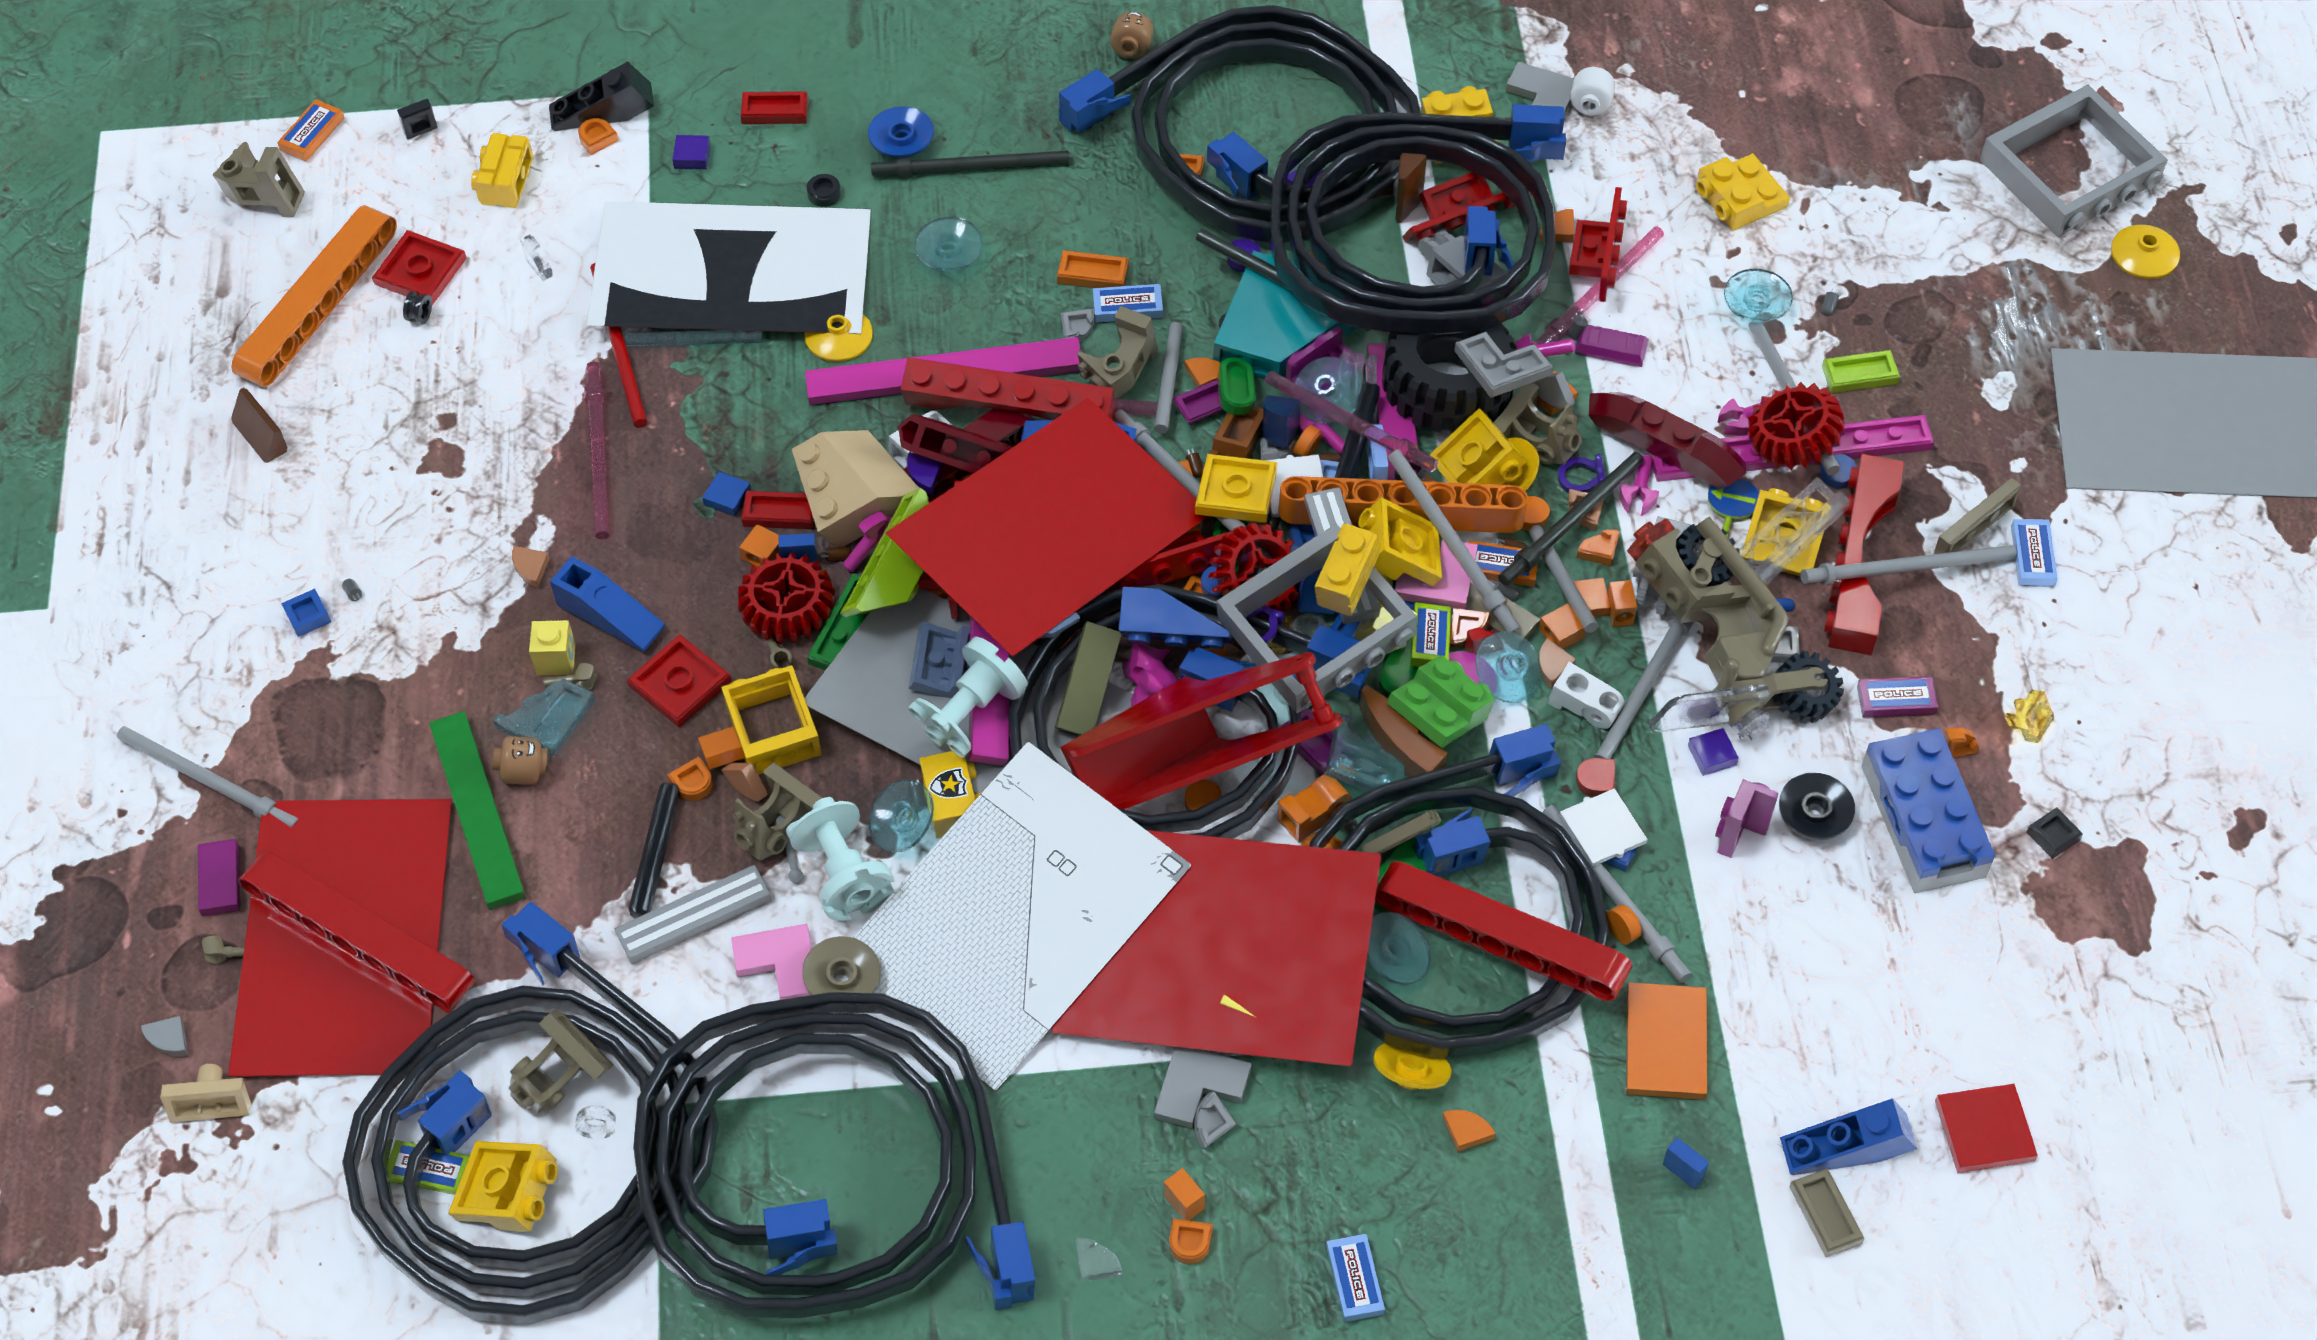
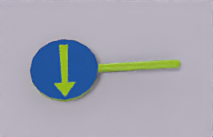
(1734, 501)

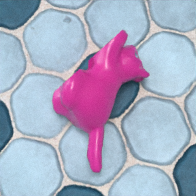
(1147, 671)

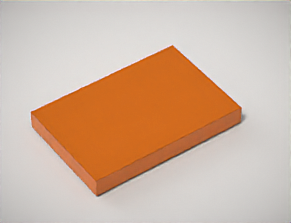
(1666, 1041)

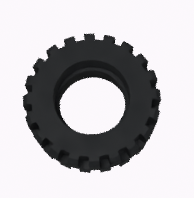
(1433, 396)

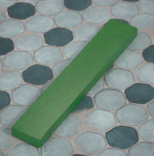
(477, 810)

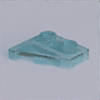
(548, 715)
(1360, 760)

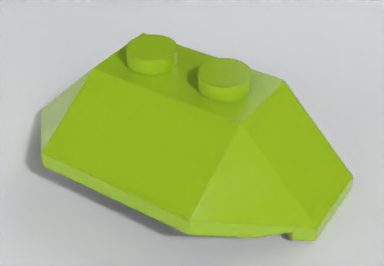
(890, 573)

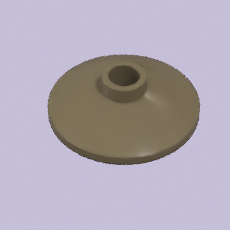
(837, 957)

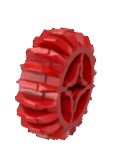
(1817, 420)
(1244, 543)
(786, 583)

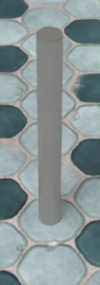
(1168, 378)
(1566, 583)

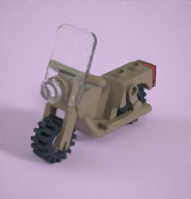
(1694, 583)

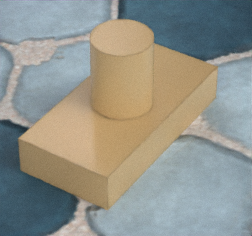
(207, 1098)

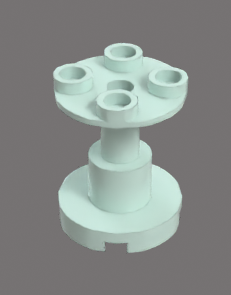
(977, 687)
(852, 881)

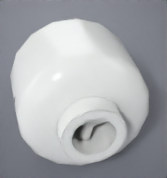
(1592, 91)

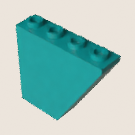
(1268, 324)

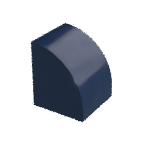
(1280, 420)

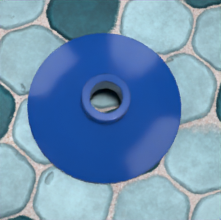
(901, 132)

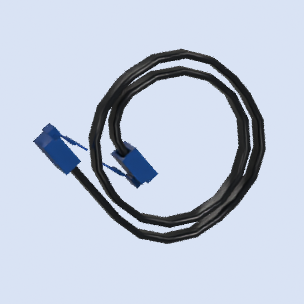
(1199, 665)
(1464, 844)

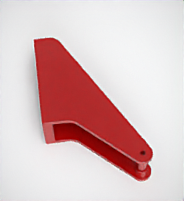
(1173, 743)

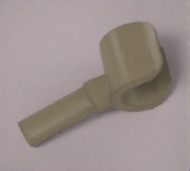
(778, 653)
(583, 677)
(216, 953)

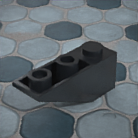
(611, 97)

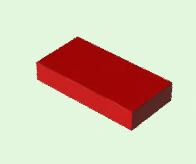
(774, 107)
(777, 510)

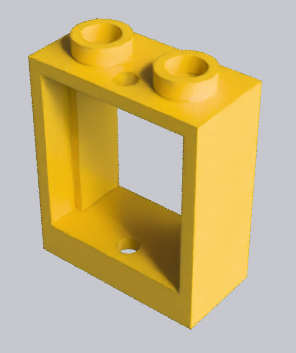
(783, 748)

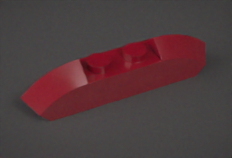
(1667, 437)
(949, 443)

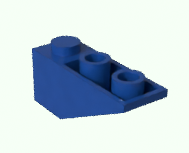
(604, 604)
(1157, 615)
(1850, 1139)

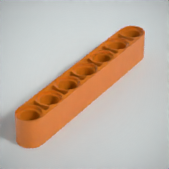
(314, 296)
(1463, 504)

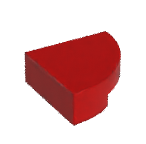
(1475, 638)

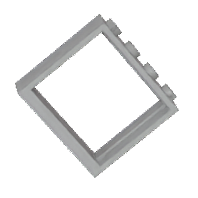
(2000, 159)
(1287, 573)

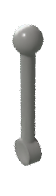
(795, 874)

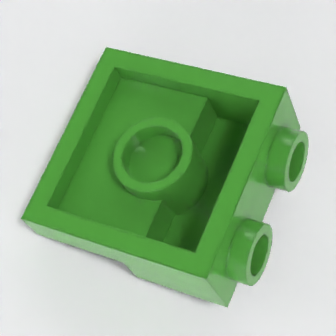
(1443, 701)

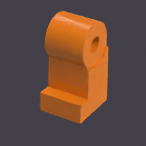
(1311, 807)

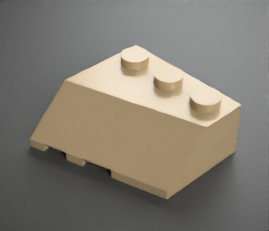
(849, 480)

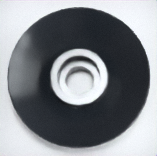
(1821, 794)

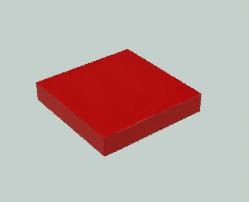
(419, 266)
(679, 680)
(1986, 1128)

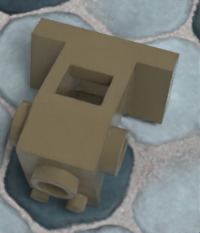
(254, 181)
(1136, 347)
(1523, 418)
(788, 799)
(531, 1085)

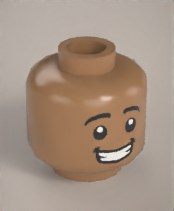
(1134, 33)
(520, 760)

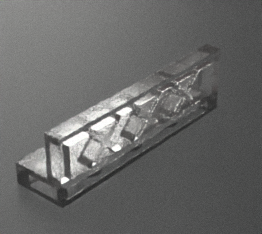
(1801, 538)

